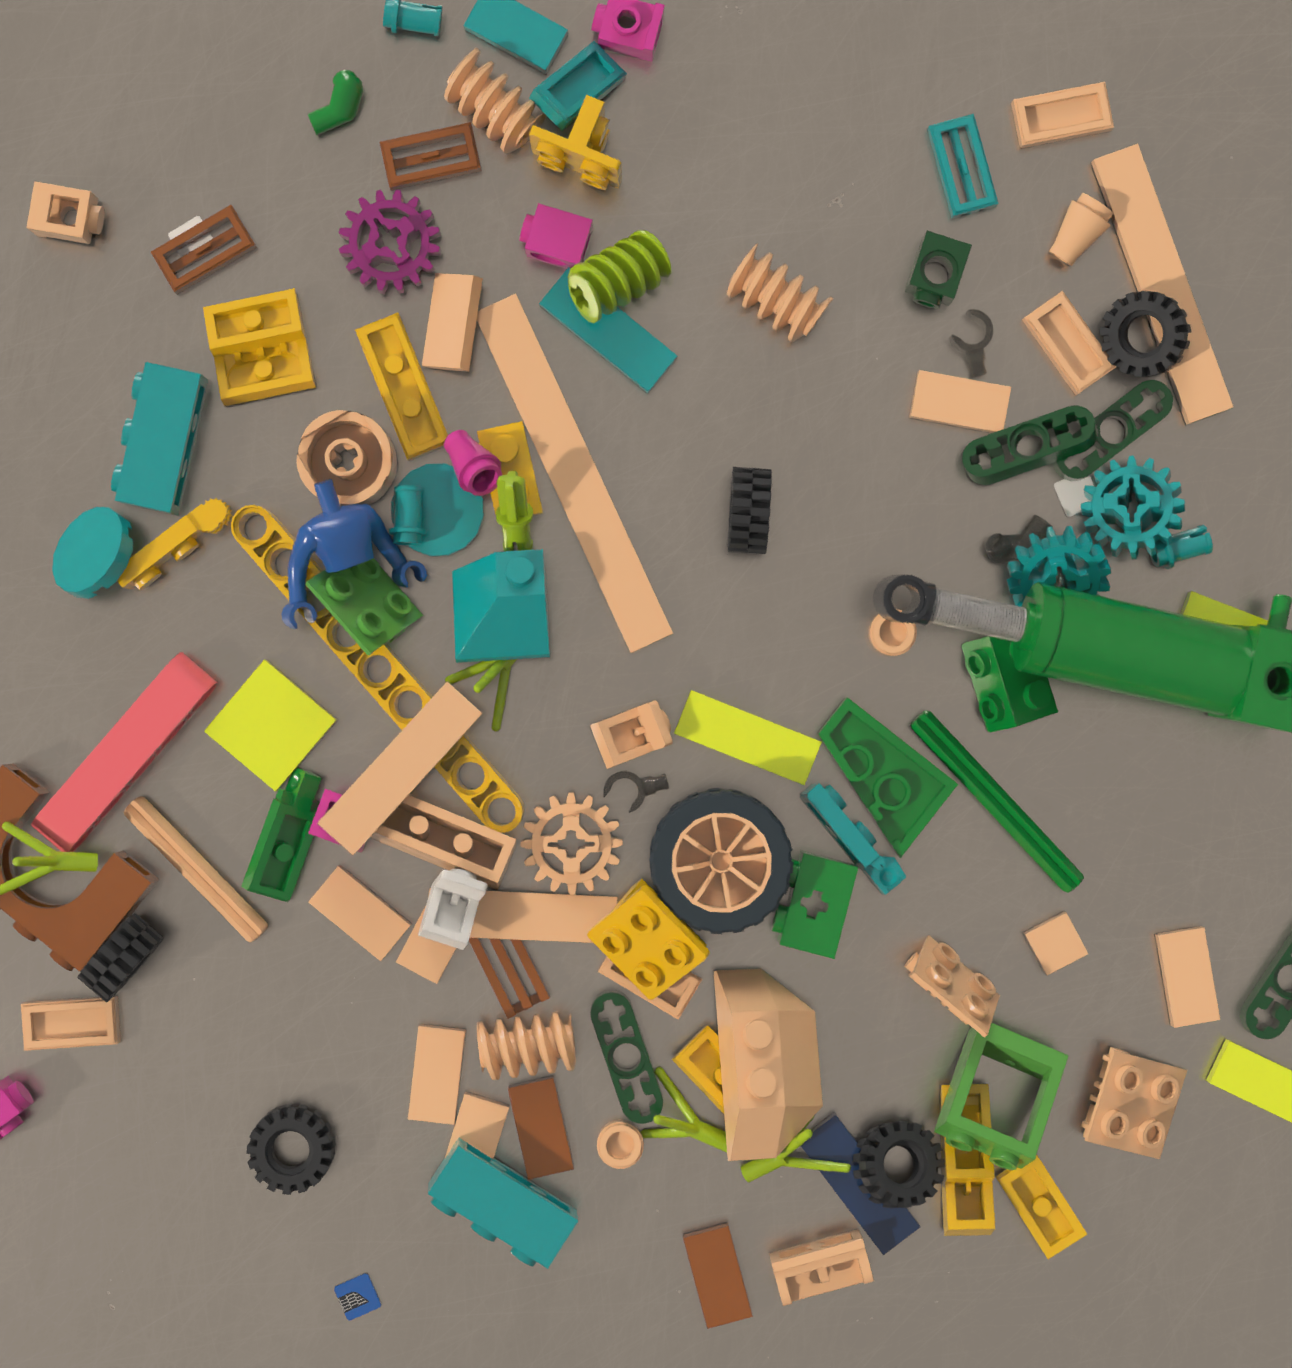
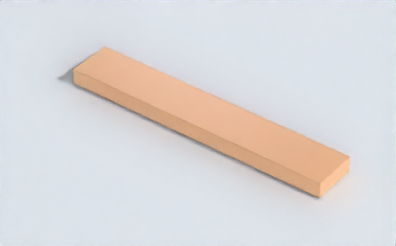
(1159, 269)

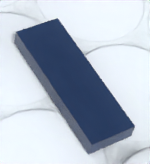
(883, 1225)

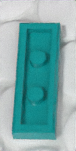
(613, 337)

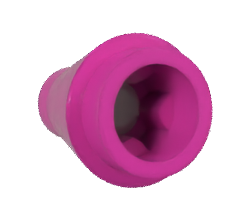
(473, 464)

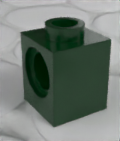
(948, 252)

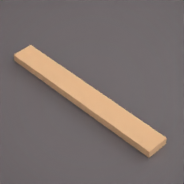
(573, 473)

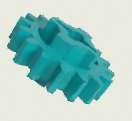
(1150, 508)
(1039, 563)

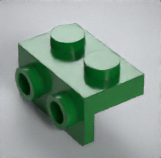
(1004, 693)

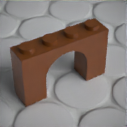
(85, 924)

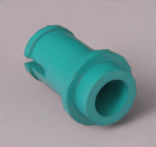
(412, 17)
(408, 515)
(1183, 546)

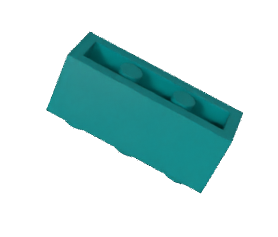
(159, 438)
(502, 1204)

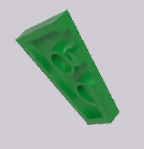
(886, 773)

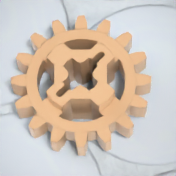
(571, 864)

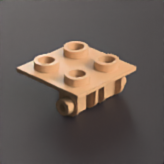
(966, 993)
(1133, 1103)

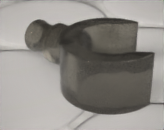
(975, 352)
(646, 785)

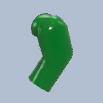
(343, 103)

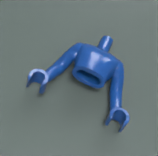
(340, 540)

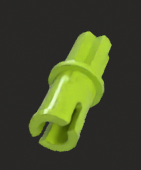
(514, 512)

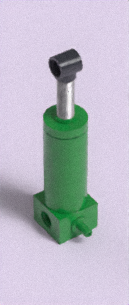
(1125, 647)

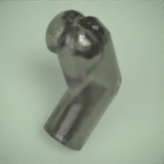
(1002, 547)

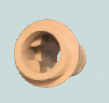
(1081, 227)

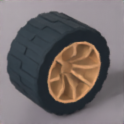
(720, 861)

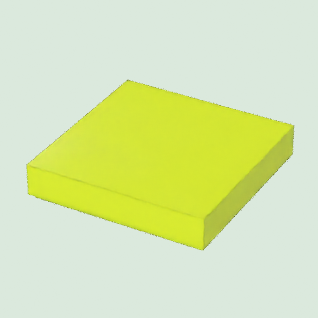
(270, 725)

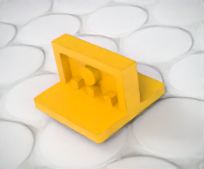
(582, 149)
(648, 941)

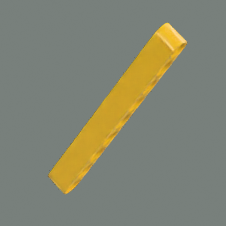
(387, 693)

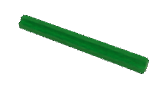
(997, 801)

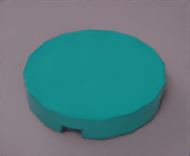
(447, 512)
(92, 552)

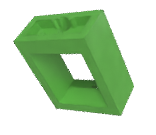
(1017, 1053)

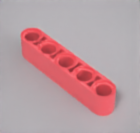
(124, 753)

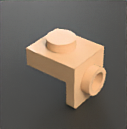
(632, 733)

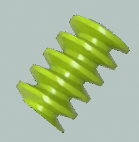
(618, 275)

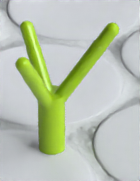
(494, 667)
(45, 864)
(676, 1128)
(757, 1168)

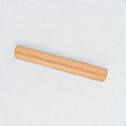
(195, 869)

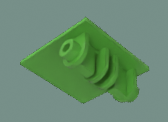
(365, 603)

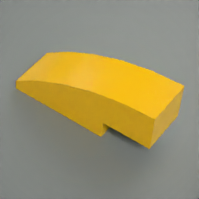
(968, 1175)

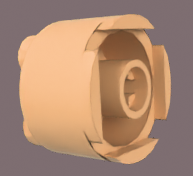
(356, 433)

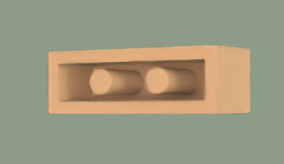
(447, 840)

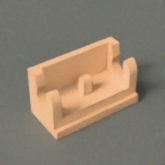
(821, 1266)

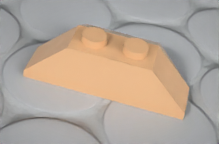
(765, 1063)

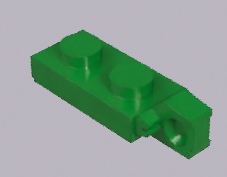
(284, 838)

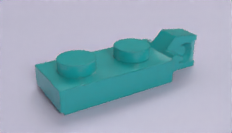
(852, 838)

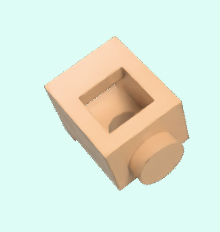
(51, 204)

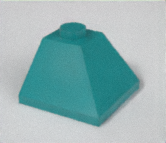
(501, 607)

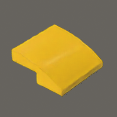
(259, 347)

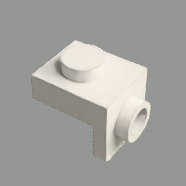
(452, 907)

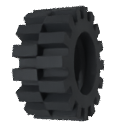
(1116, 333)
(749, 510)
(120, 957)
(925, 1161)
(286, 1177)

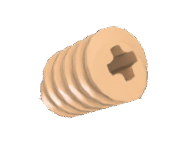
(491, 103)
(777, 295)
(526, 1046)

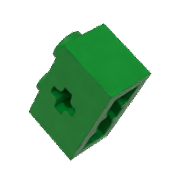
(823, 929)

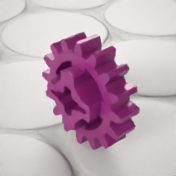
(374, 253)

